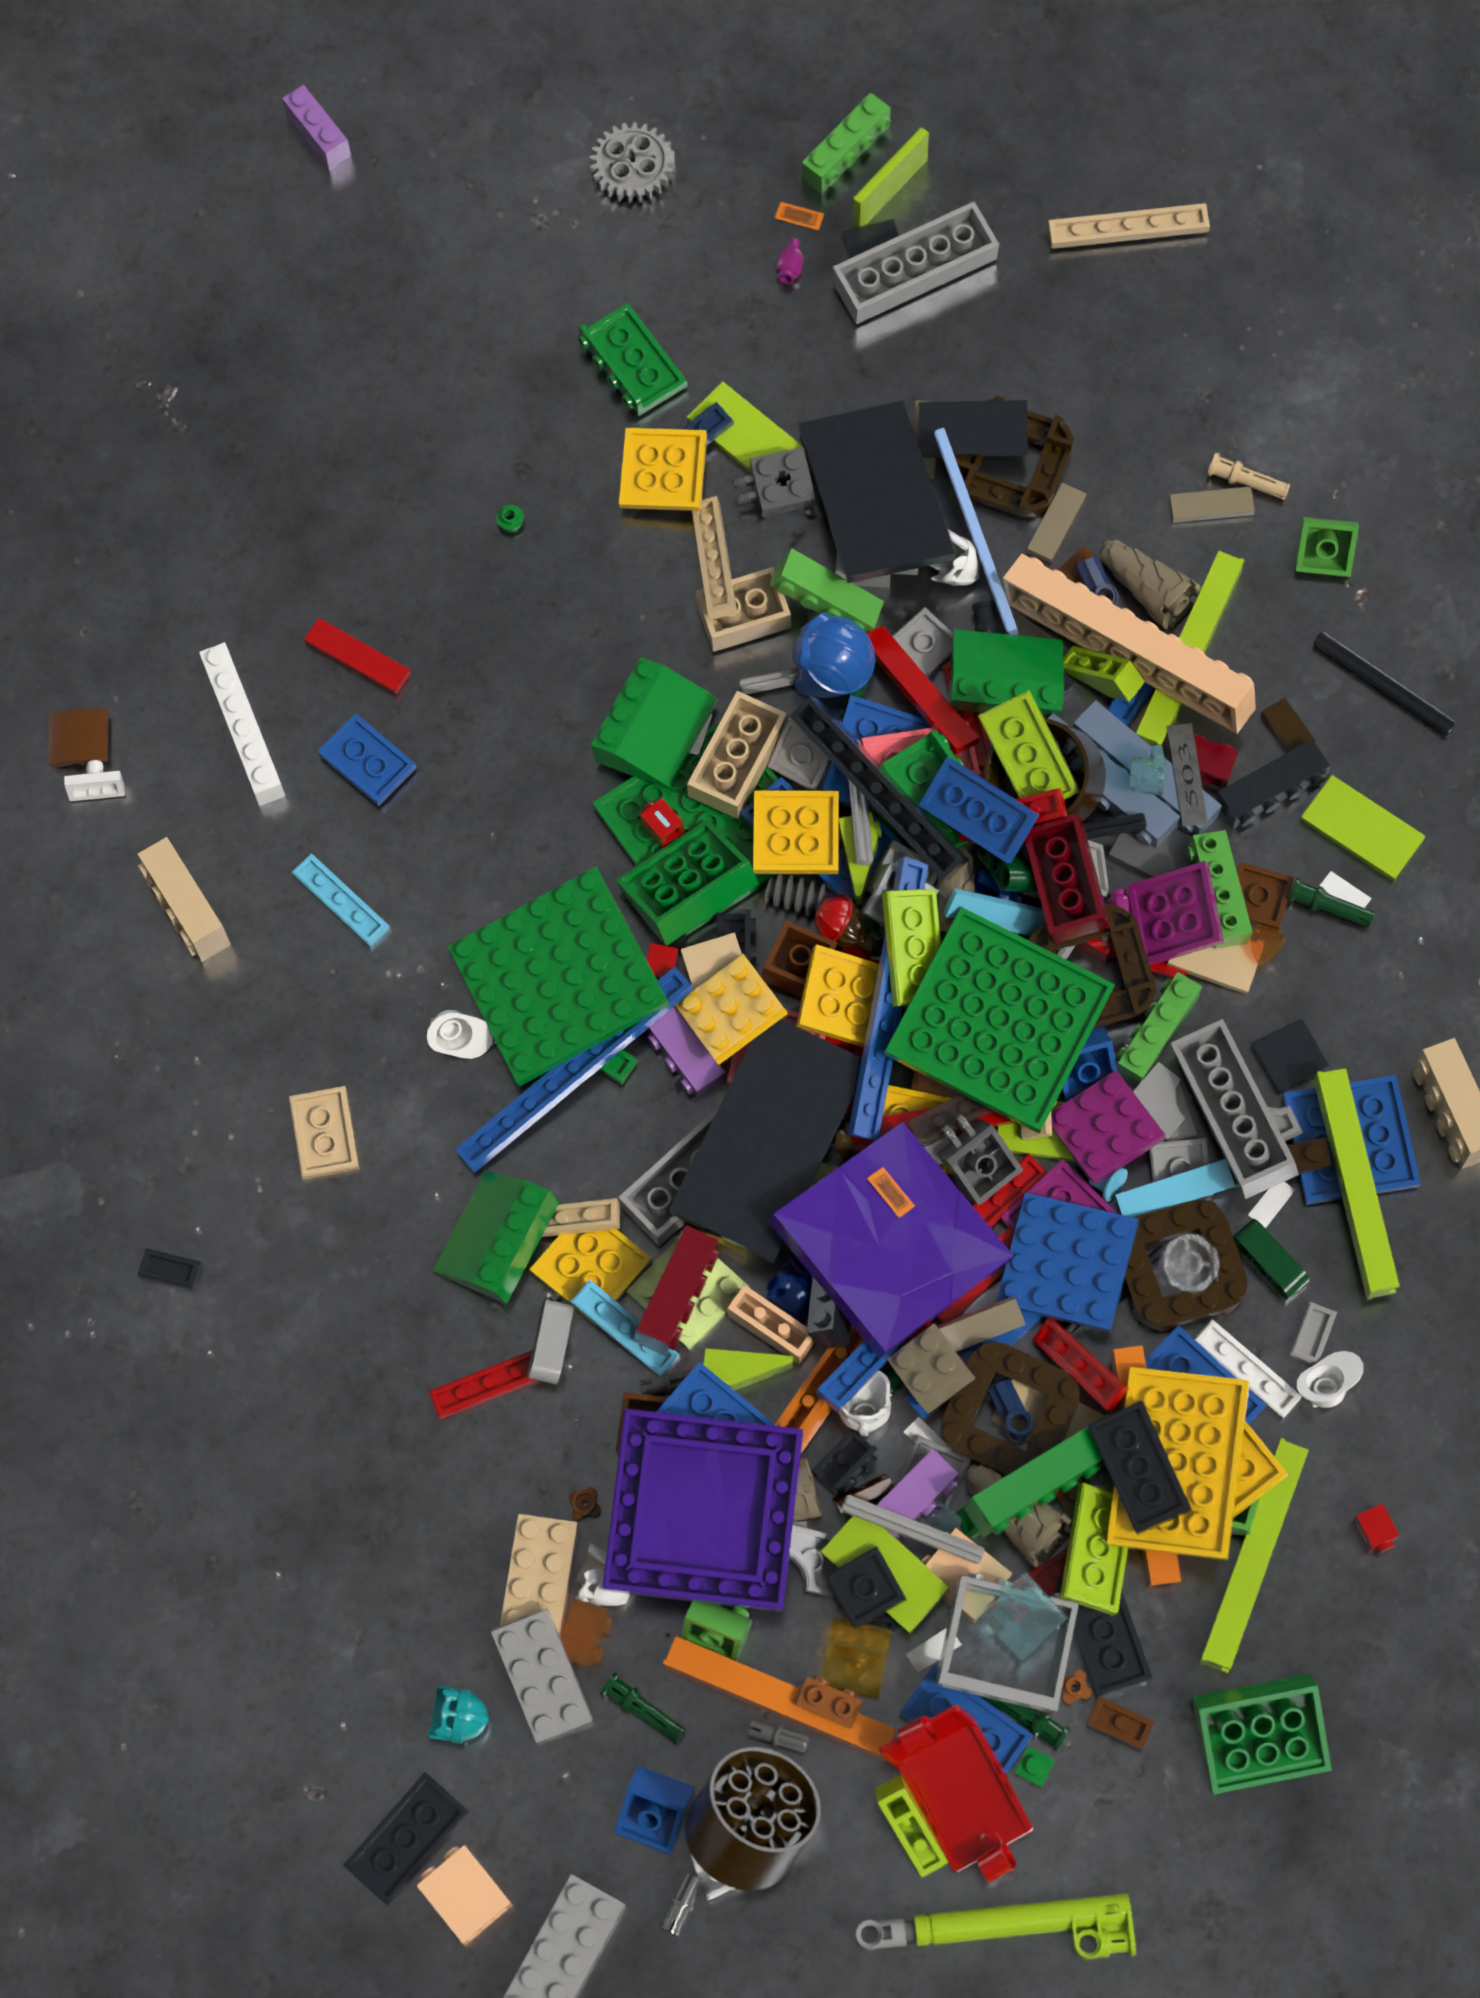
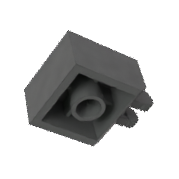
(772, 497)
(976, 1145)

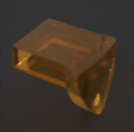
(1266, 942)

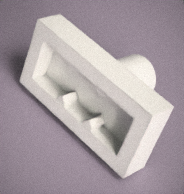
(94, 783)

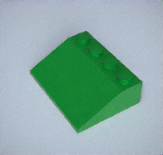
(998, 667)
(653, 724)
(687, 881)
(497, 1235)
(1262, 1733)

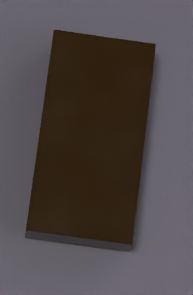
(1286, 725)

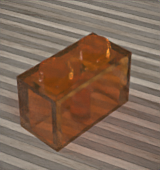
(584, 1633)

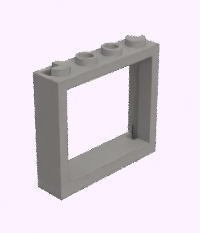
(944, 1679)

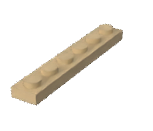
(1128, 226)
(714, 559)

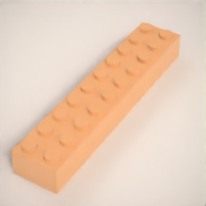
(1105, 628)

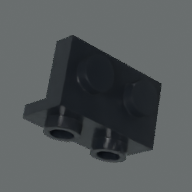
(743, 927)
(845, 1462)

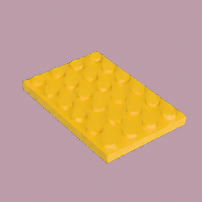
(1202, 1434)

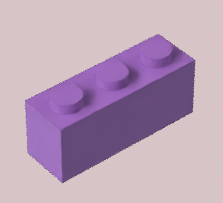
(316, 127)
(685, 1054)
(921, 1488)

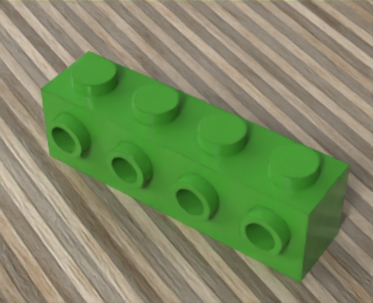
(846, 143)
(824, 590)
(1232, 911)
(1158, 1029)

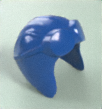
(832, 657)

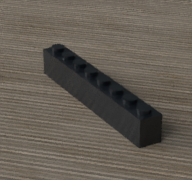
(879, 788)

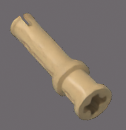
(1235, 472)

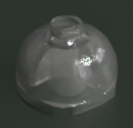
(1189, 1263)

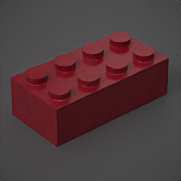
(1066, 879)
(677, 1287)

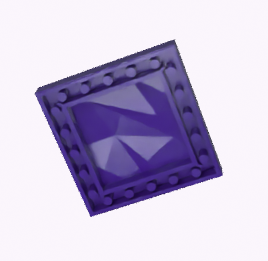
(883, 1268)
(703, 1510)

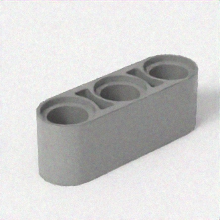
(550, 1341)

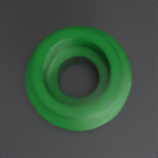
(512, 524)

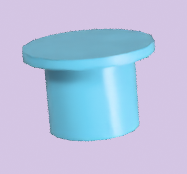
(1112, 1184)

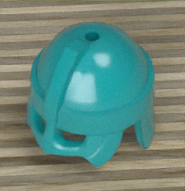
(457, 1715)

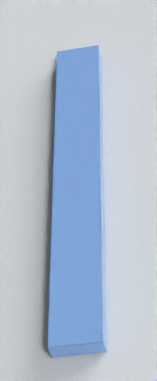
(976, 532)

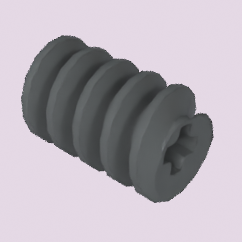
(794, 894)

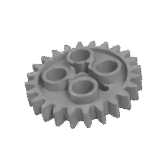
(632, 162)

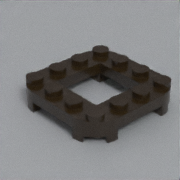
(1040, 492)
(1131, 960)
(1181, 1308)
(1027, 1371)

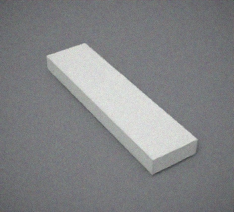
(1244, 1365)

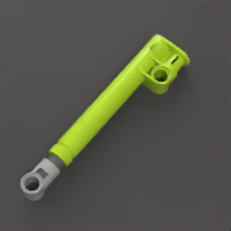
(1098, 1917)

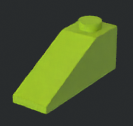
(1104, 672)
(858, 874)
(745, 1368)
(910, 1825)

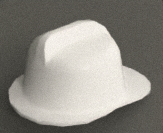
(459, 1034)
(1330, 1379)

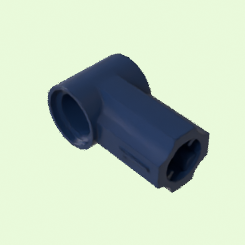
(1094, 578)
(1009, 1408)

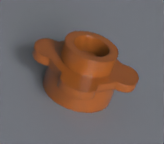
(577, 1498)
(1082, 1690)

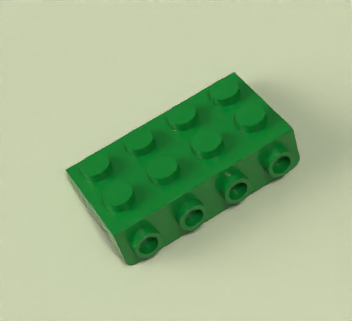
(631, 359)
(917, 768)

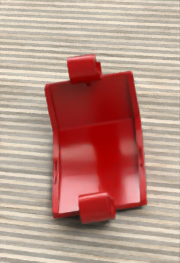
(960, 1790)

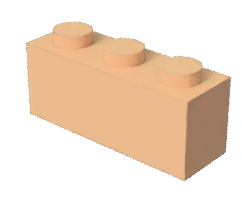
(771, 1324)

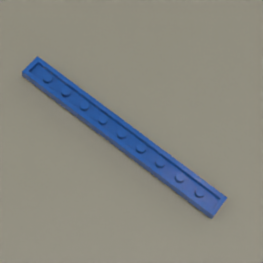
(882, 1024)
(559, 1083)

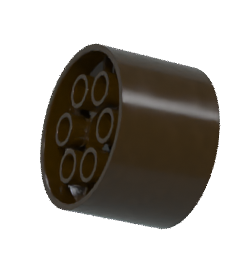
(1091, 766)
(727, 1836)

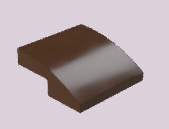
(78, 737)

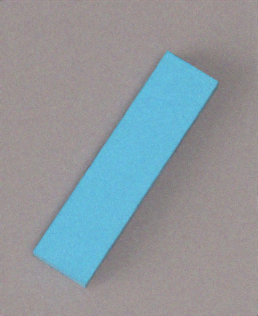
(340, 900)
(1007, 914)
(1176, 1189)
(619, 1325)

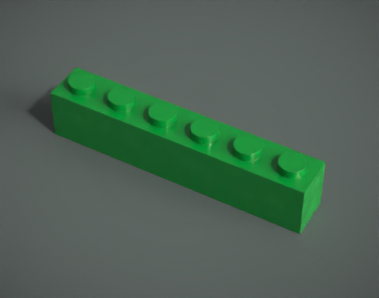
(1035, 1483)

